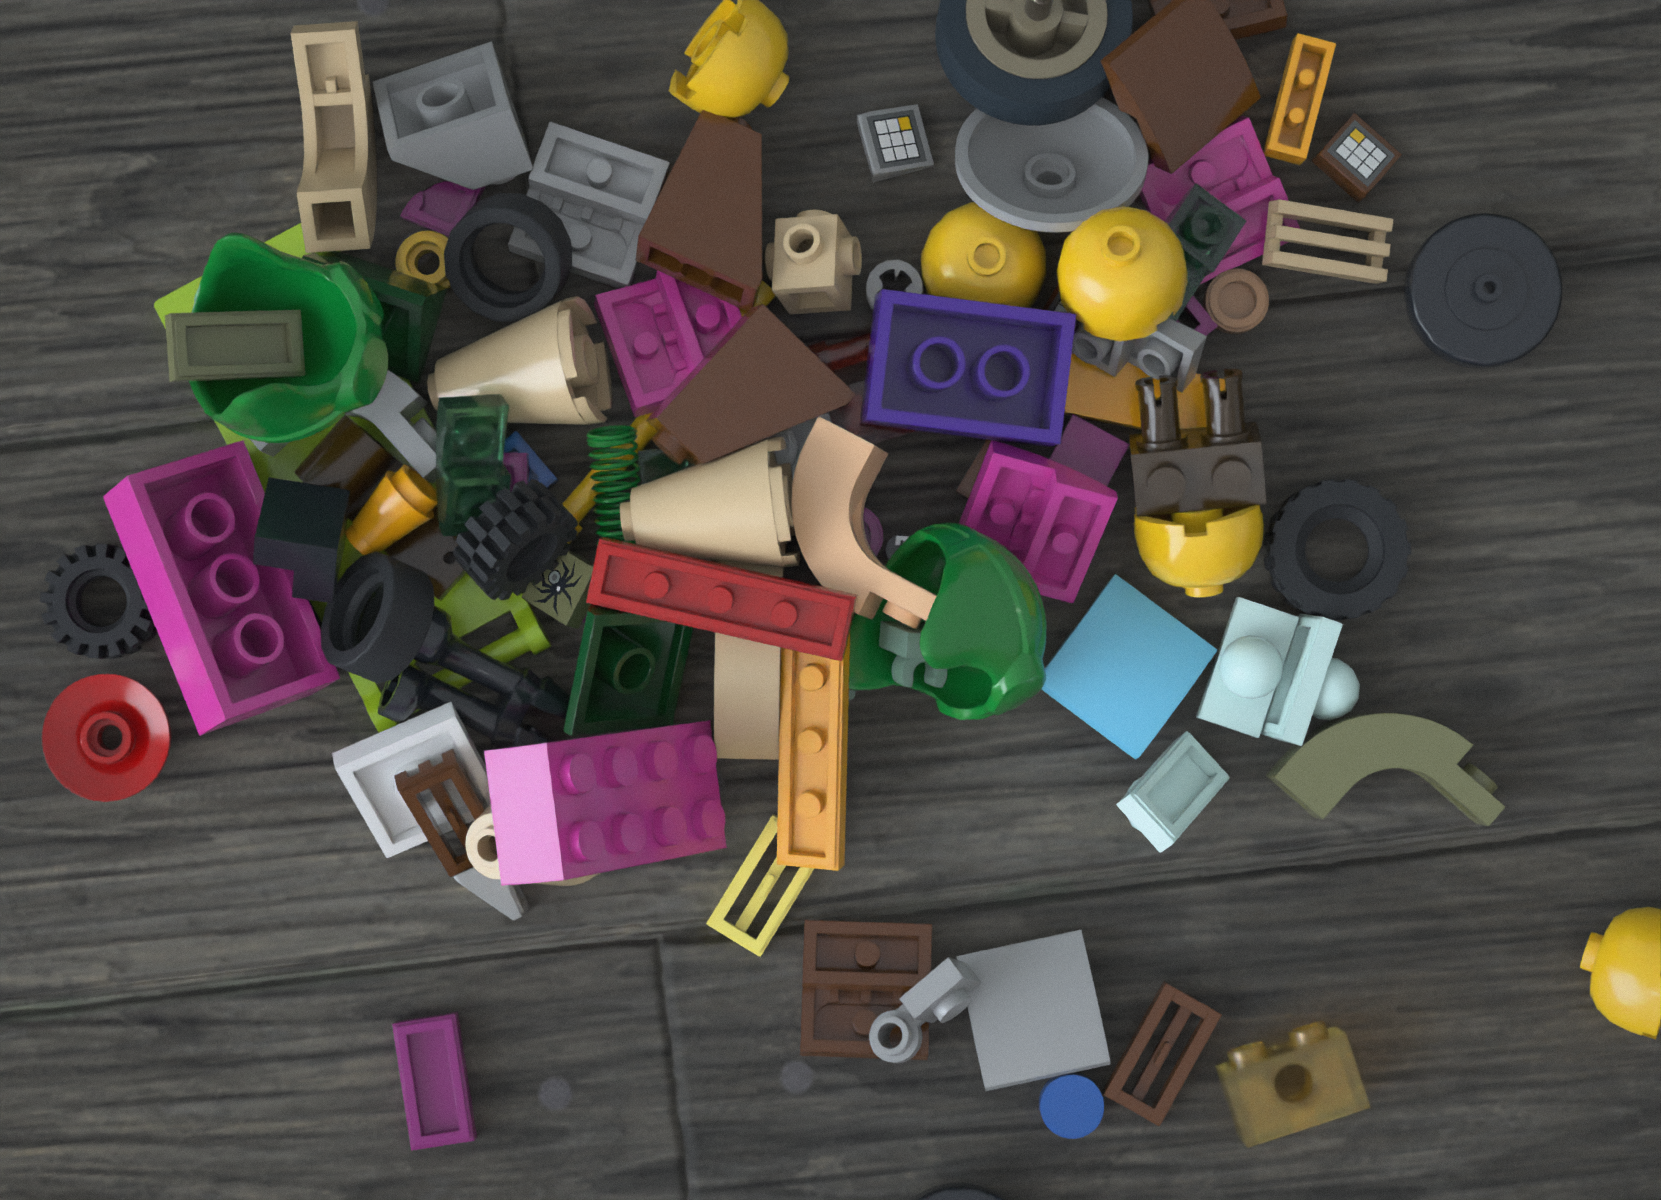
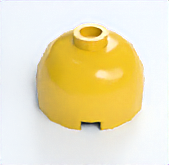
(735, 61)
(983, 259)
(1122, 273)
(1200, 547)
(1628, 971)

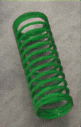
(609, 437)

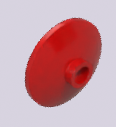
(75, 742)

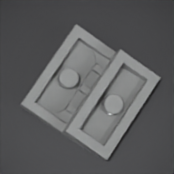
(601, 198)
(1035, 1011)

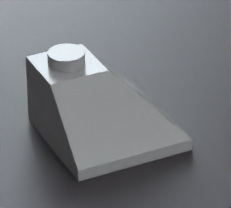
(454, 119)

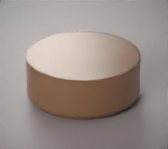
(1236, 301)

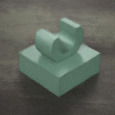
(905, 643)

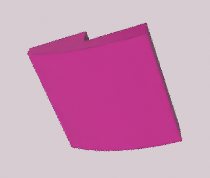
(1235, 174)
(660, 335)
(1041, 515)

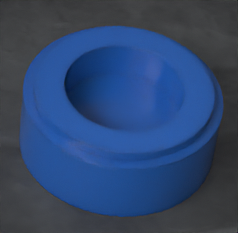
(1071, 1105)

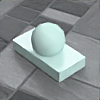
(1247, 667)
(1310, 682)
(1173, 791)

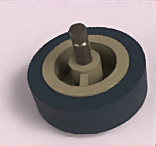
(1030, 56)

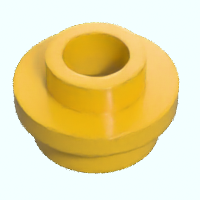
(418, 245)

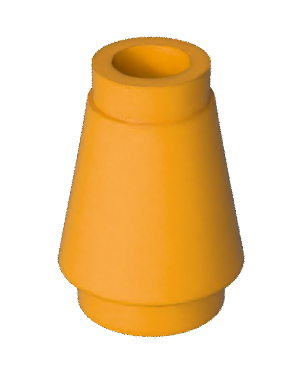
(392, 511)

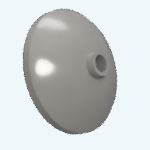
(1052, 172)

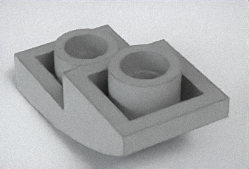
(1168, 351)

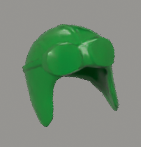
(339, 331)
(980, 628)

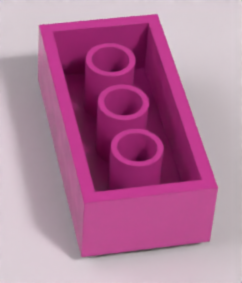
(222, 620)
(604, 802)

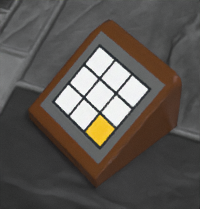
(1356, 158)

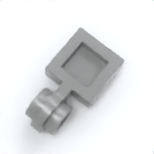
(936, 997)

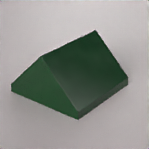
(409, 311)
(626, 673)

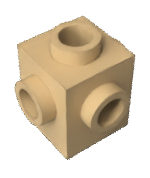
(813, 262)

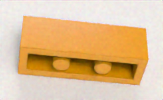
(1299, 99)

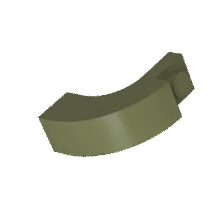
(1365, 743)

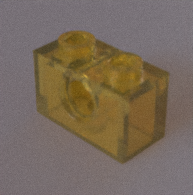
(1329, 1090)

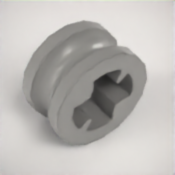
(874, 284)

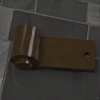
(358, 462)

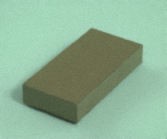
(234, 345)

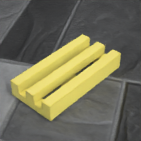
(738, 932)

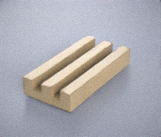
(1373, 248)

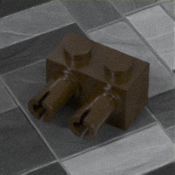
(1196, 466)

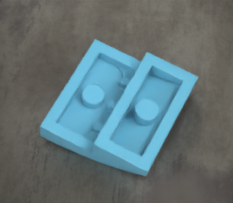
(1126, 666)

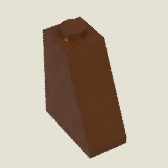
(711, 213)
(745, 391)

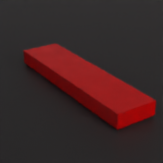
(721, 598)

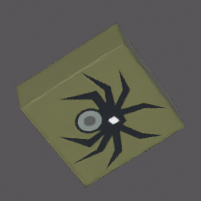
(563, 590)

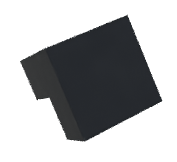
(303, 532)

